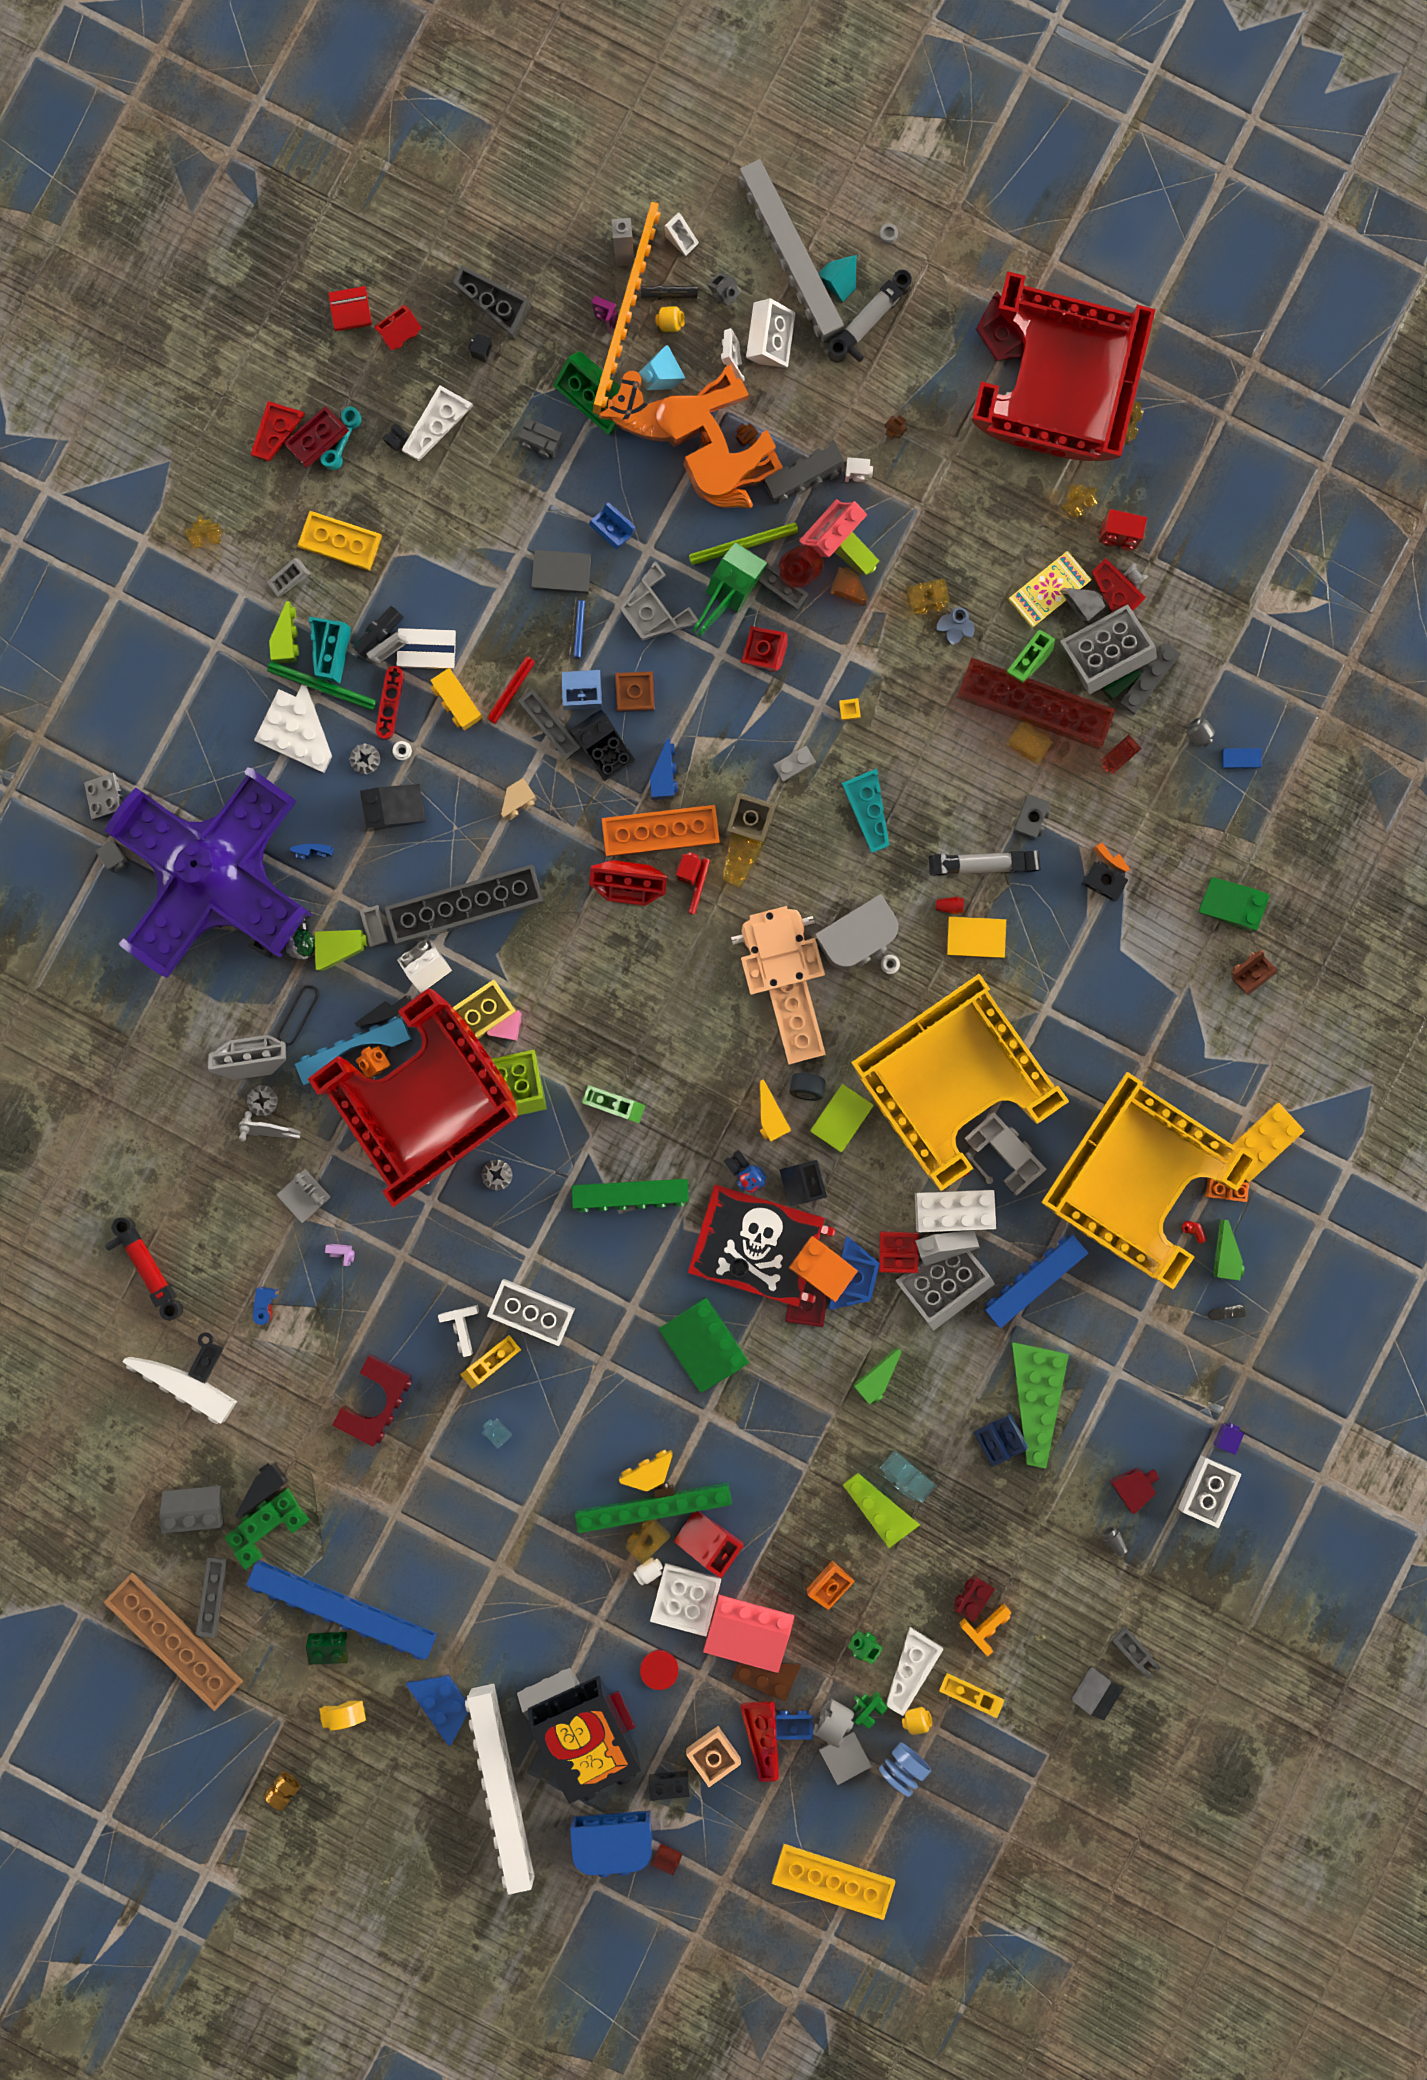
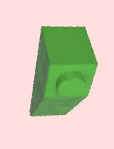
(1032, 656)
(613, 1104)
(1227, 1257)
(874, 1382)

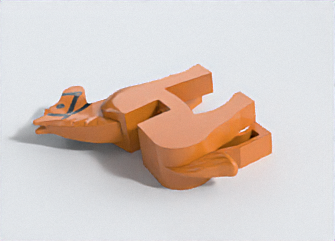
(712, 469)

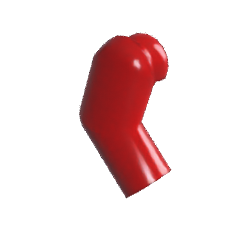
(1196, 1229)

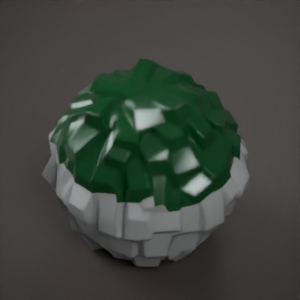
(301, 945)

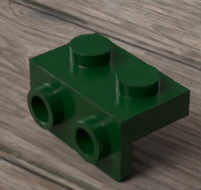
(327, 1648)

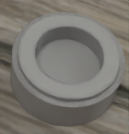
(888, 233)

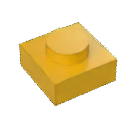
(849, 709)

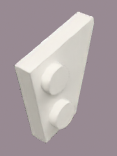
(731, 352)

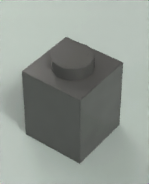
(112, 856)

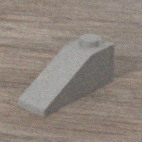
(946, 1245)

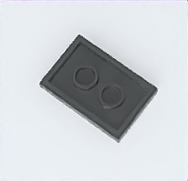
(561, 571)

